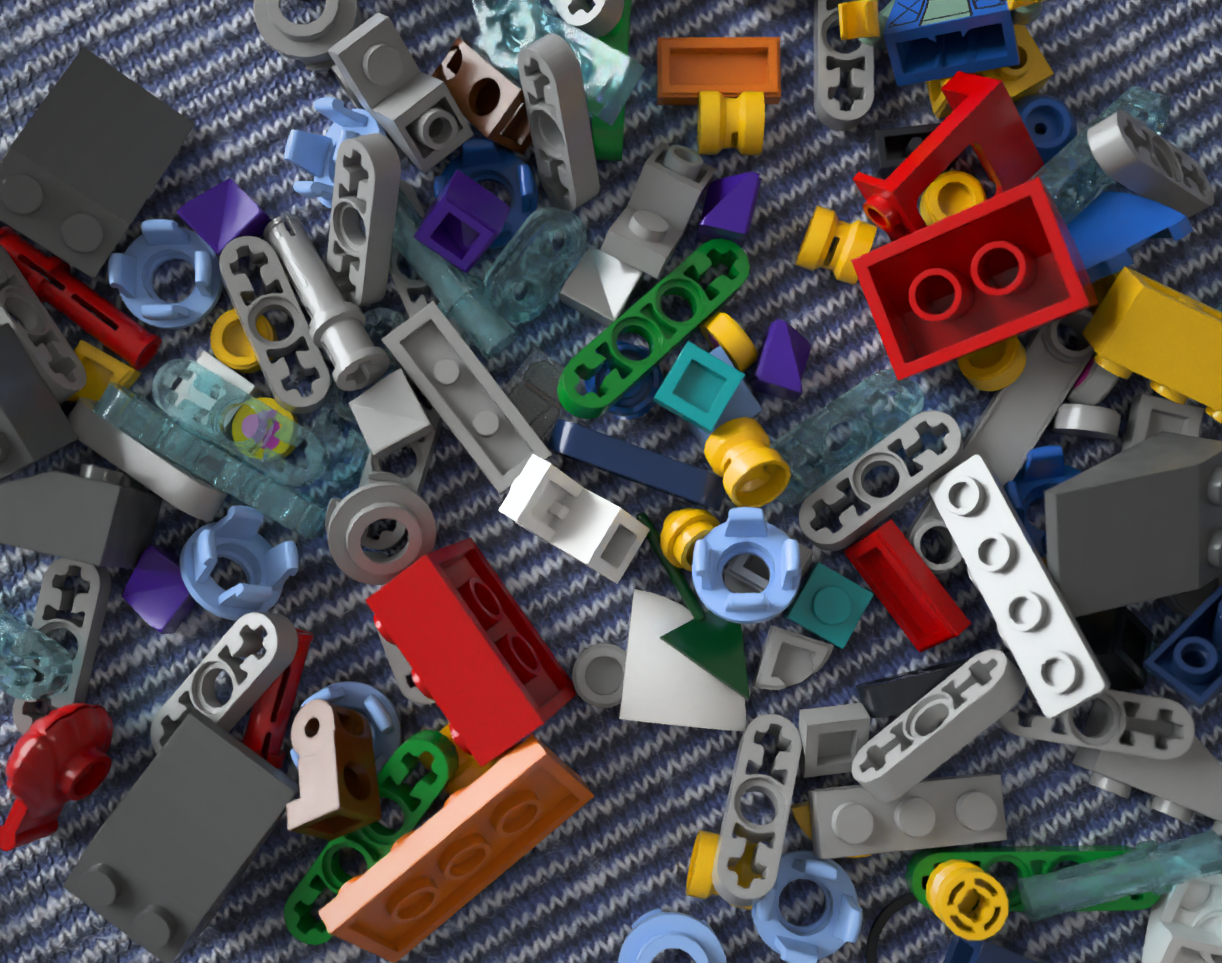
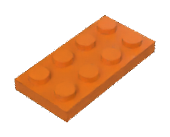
(457, 851)

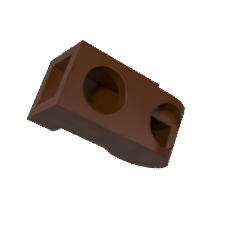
(486, 95)
(334, 772)

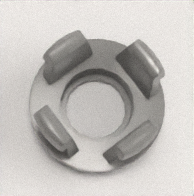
(311, 40)
(379, 499)

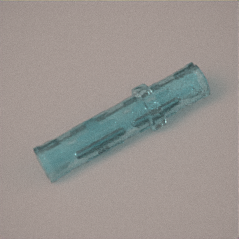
(458, 292)
(1139, 871)

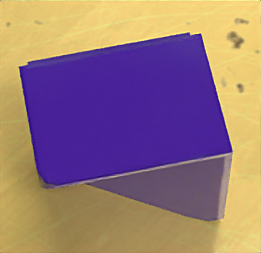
(729, 208)
(224, 215)
(462, 222)
(781, 362)
(158, 590)

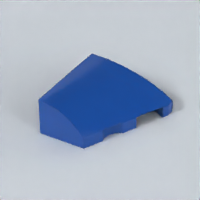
(1119, 225)

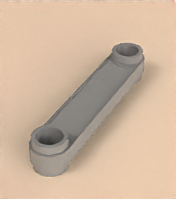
(1014, 421)

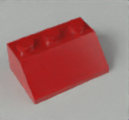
(974, 280)
(471, 649)

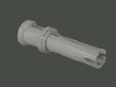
(334, 322)

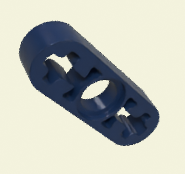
(637, 464)

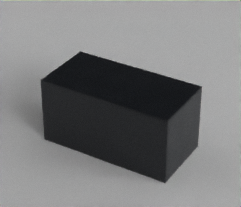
(892, 146)

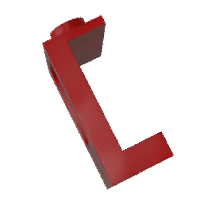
(980, 117)

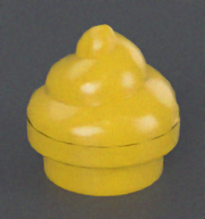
(681, 532)

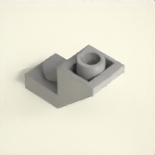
(393, 90)
(659, 209)

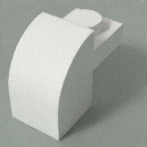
(574, 519)

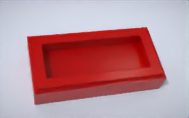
(906, 587)

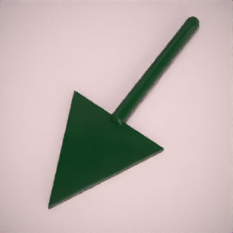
(706, 639)

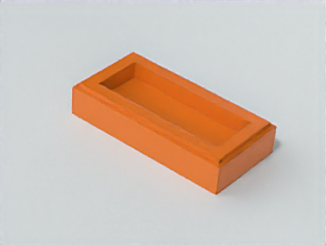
(719, 65)

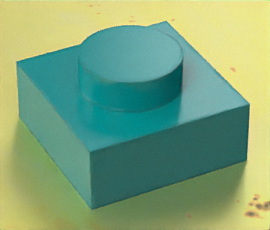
(698, 387)
(829, 605)

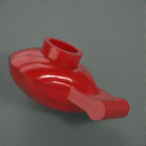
(55, 763)

